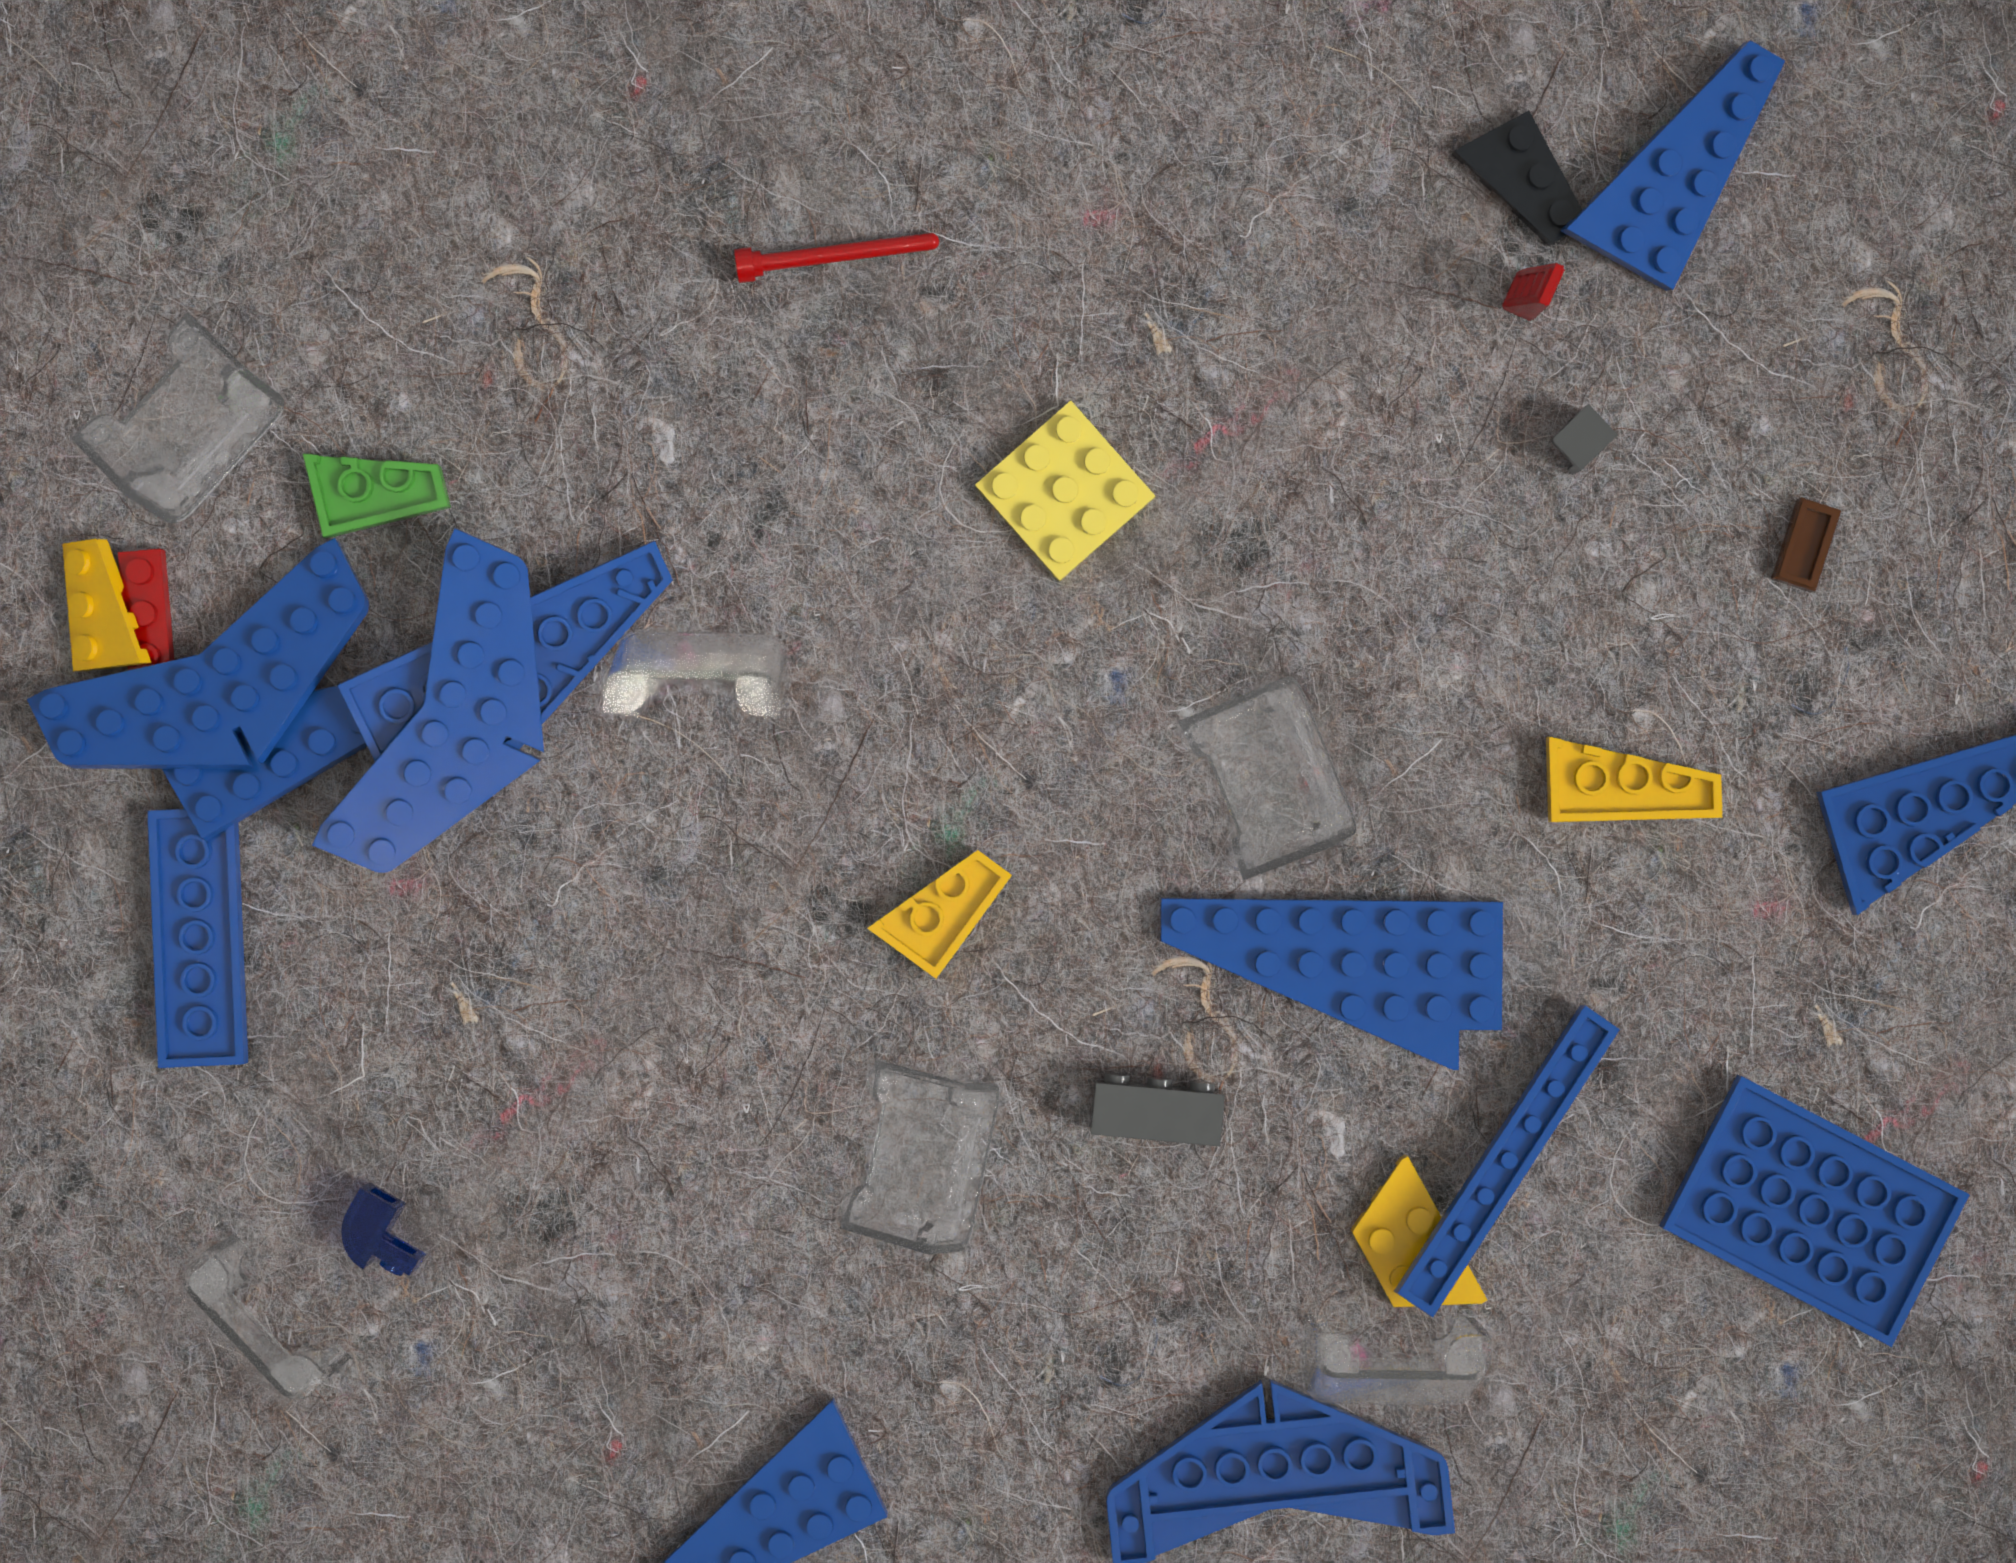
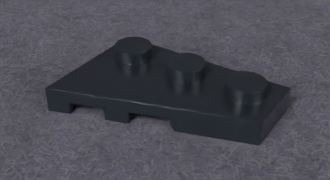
(1524, 174)

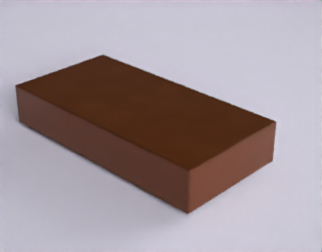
(1806, 544)

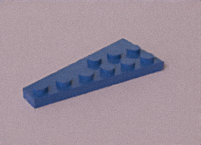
(793, 1503)

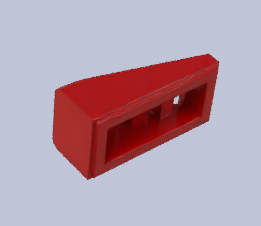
(1533, 290)

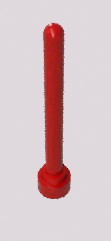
(753, 263)

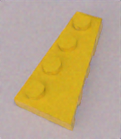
(1614, 786)

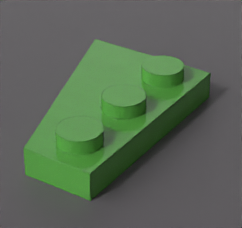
(369, 493)

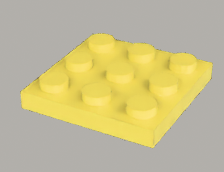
(1065, 491)

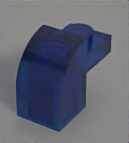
(368, 1234)

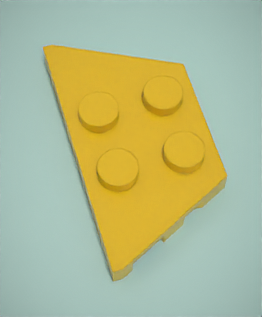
(1397, 1229)

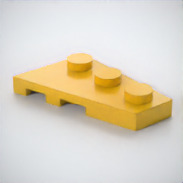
(98, 620)
(942, 914)

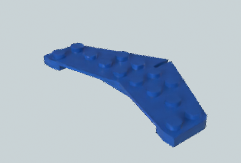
(244, 681)
(454, 746)
(1300, 1460)

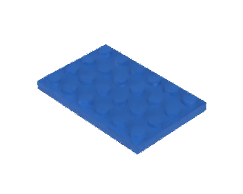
(1814, 1210)

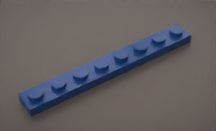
(1506, 1160)

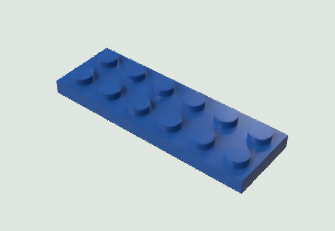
(197, 943)

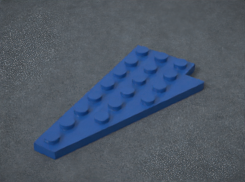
(571, 630)
(1376, 964)

